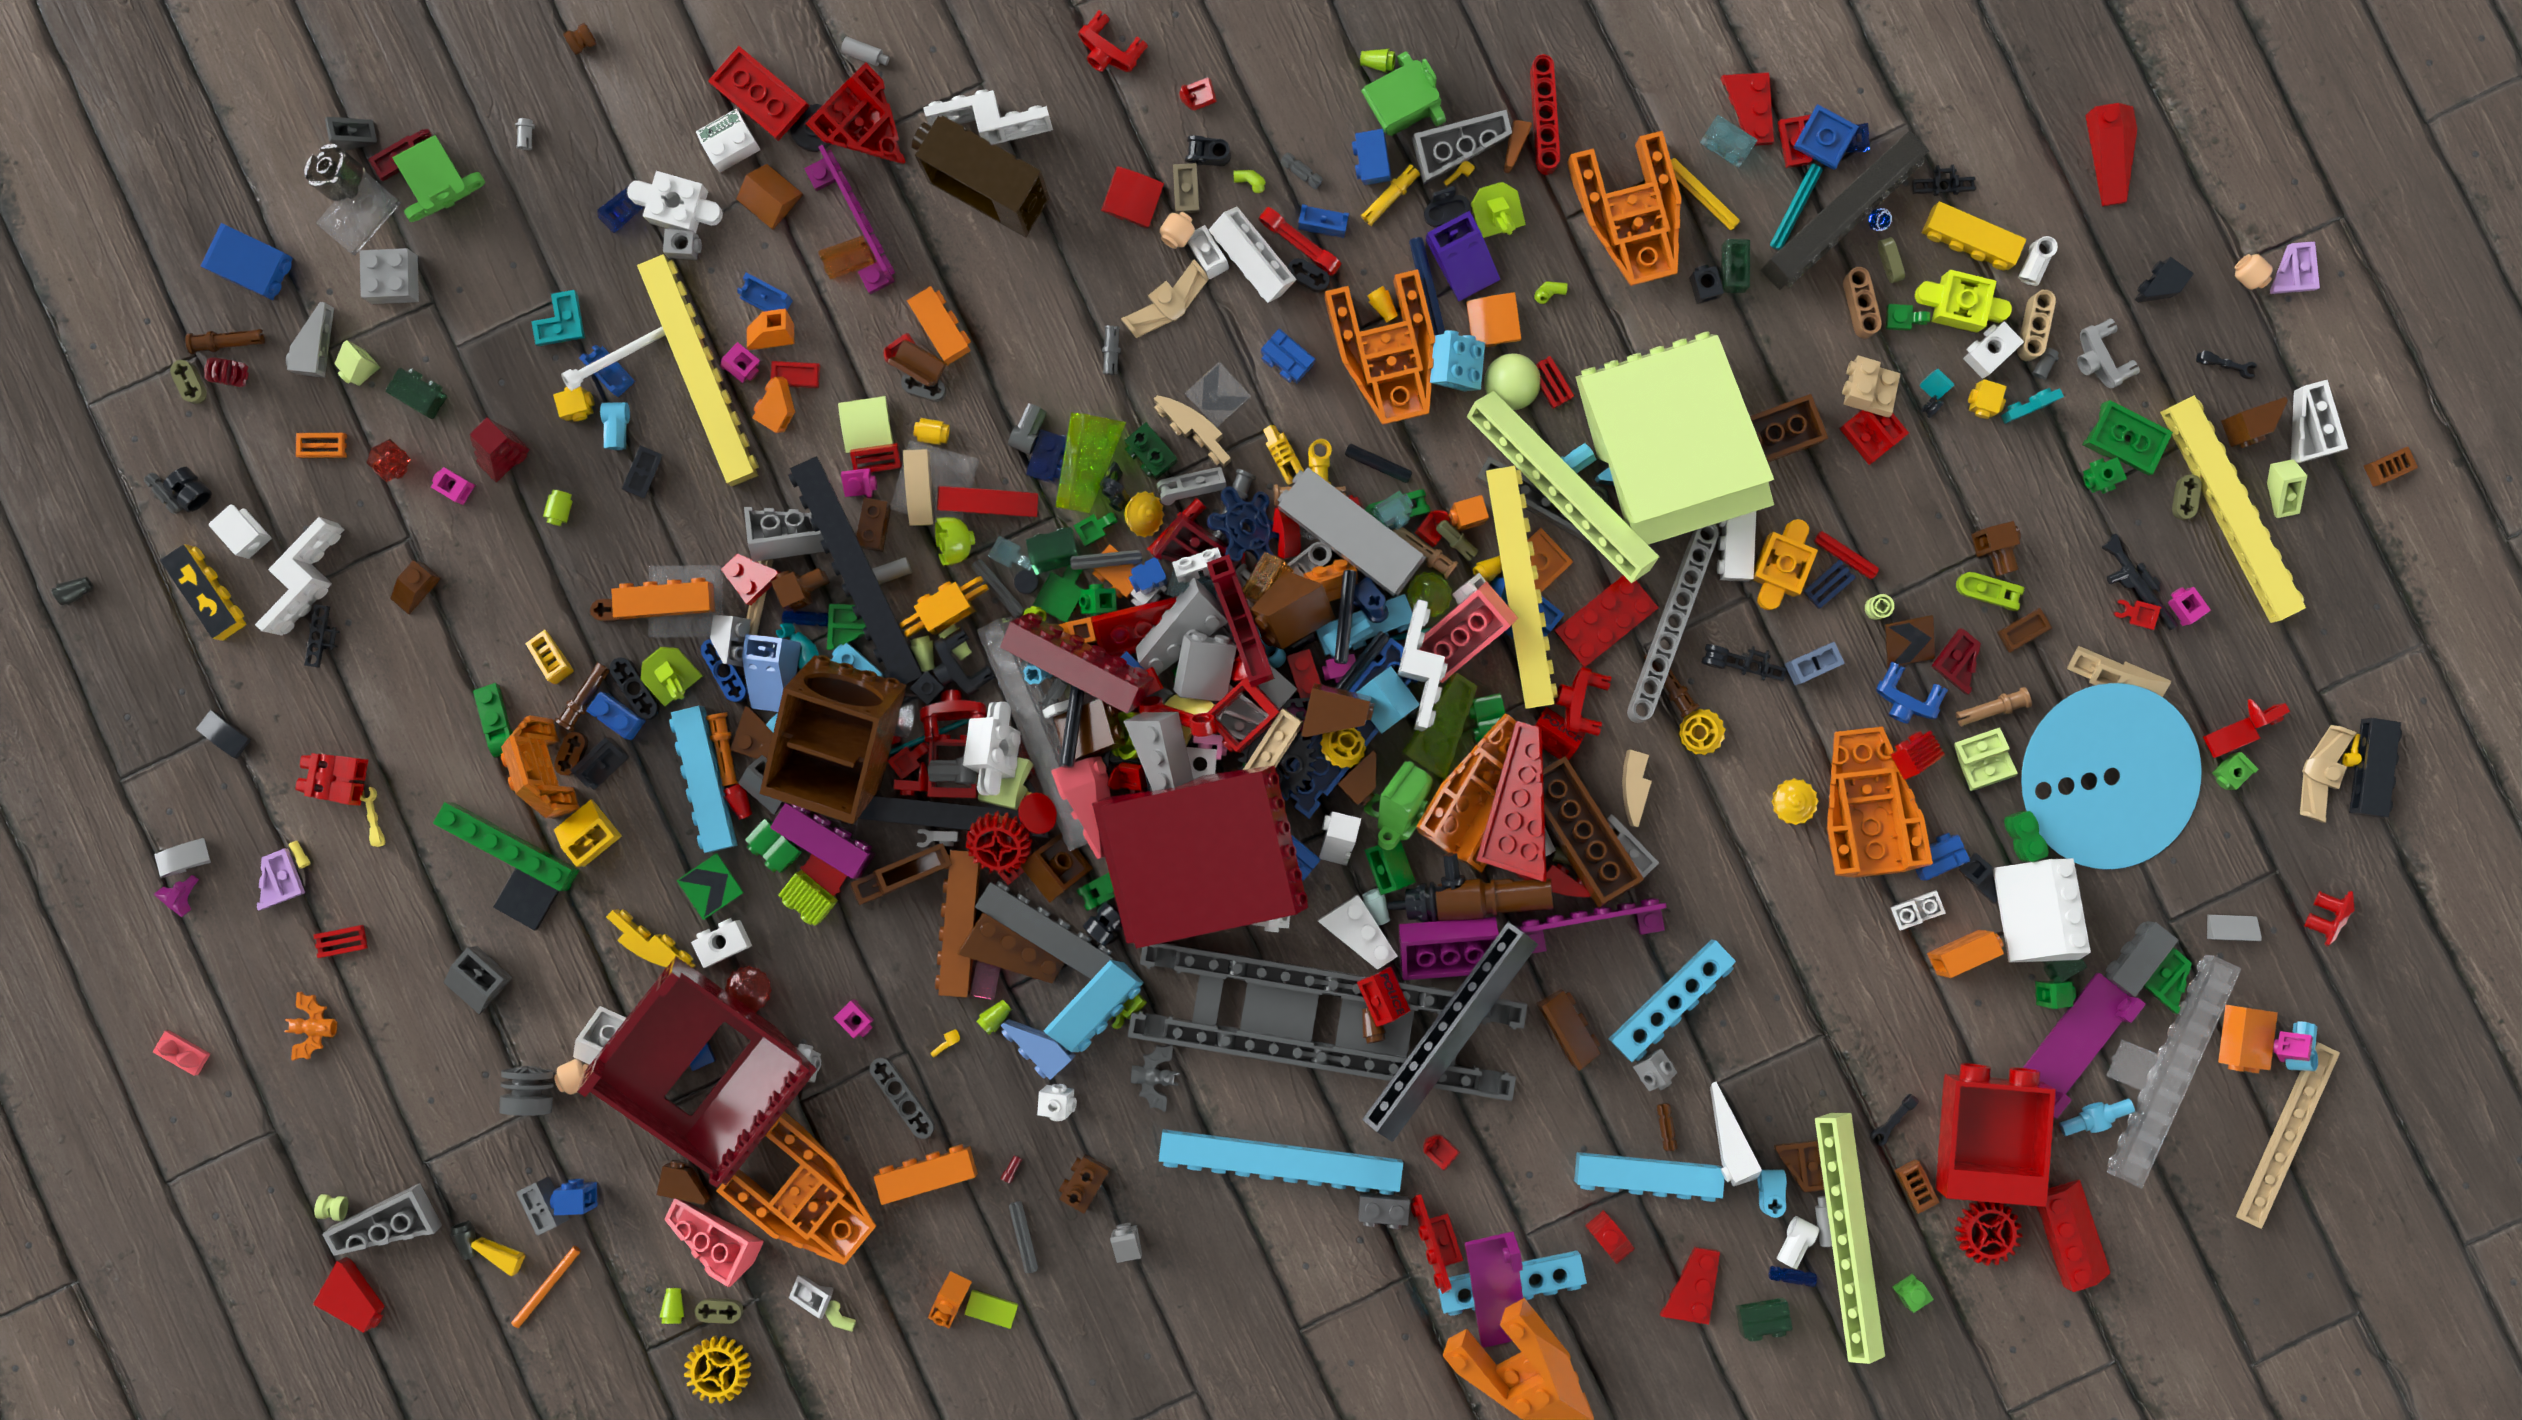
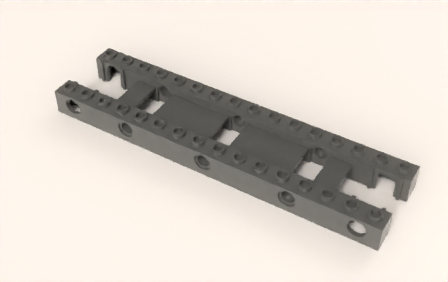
(1282, 1014)

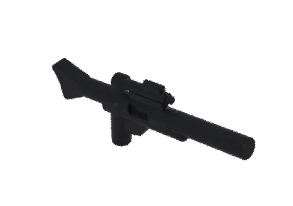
(2131, 578)

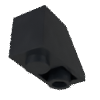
(2167, 281)

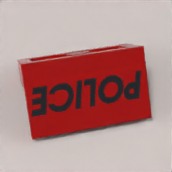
(1555, 736)
(1383, 997)

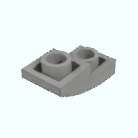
(181, 857)

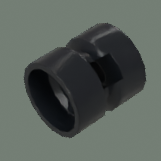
(187, 489)
(1098, 929)

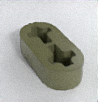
(1891, 260)
(193, 379)
(2191, 499)
(719, 1305)

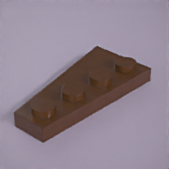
(1006, 949)

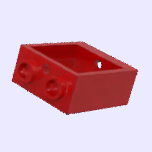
(1262, 699)
(933, 790)

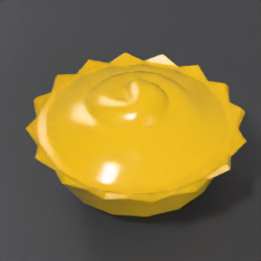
(1144, 514)
(1702, 731)
(1343, 747)
(1795, 801)

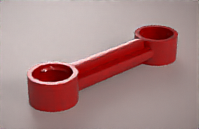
(1276, 223)
(1200, 724)

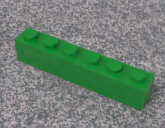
(506, 846)

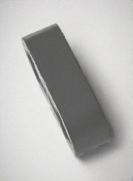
(923, 392)

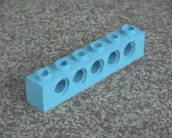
(1641, 1019)
(1545, 1266)

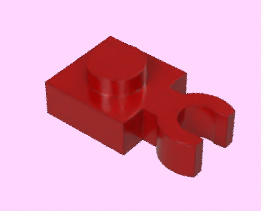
(2141, 615)

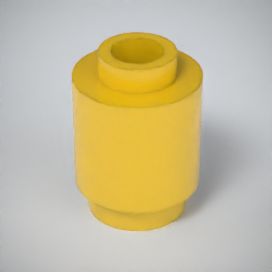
(931, 431)

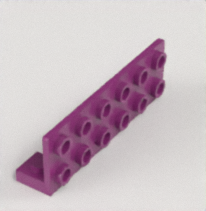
(825, 173)
(1648, 919)
(2081, 1036)
(1495, 1283)

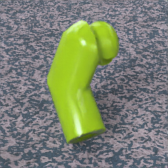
(1252, 178)
(1547, 290)

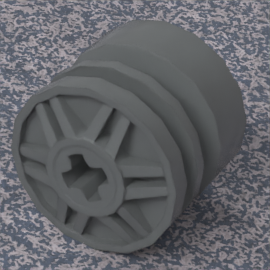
(526, 1091)

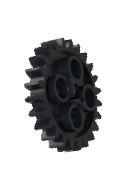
(1297, 749)

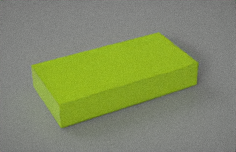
(991, 1309)

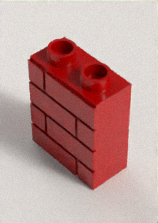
(1995, 1136)

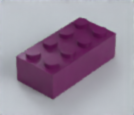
(823, 840)
(1444, 947)

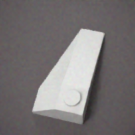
(1736, 1155)

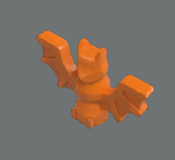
(314, 1027)

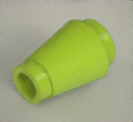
(1378, 59)
(993, 1017)
(672, 1307)

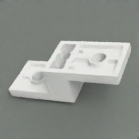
(986, 112)
(300, 576)
(1422, 666)

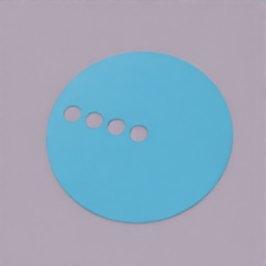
(2157, 768)

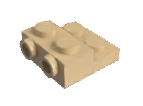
(1870, 387)

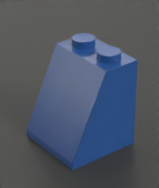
(247, 262)

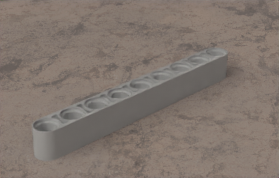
(1665, 631)

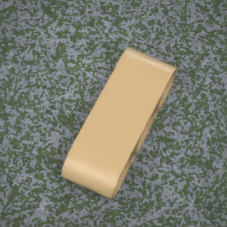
(2044, 317)

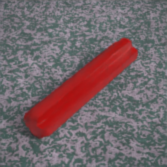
(1846, 555)

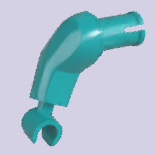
(807, 649)

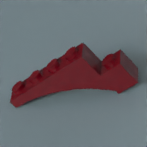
(1240, 620)

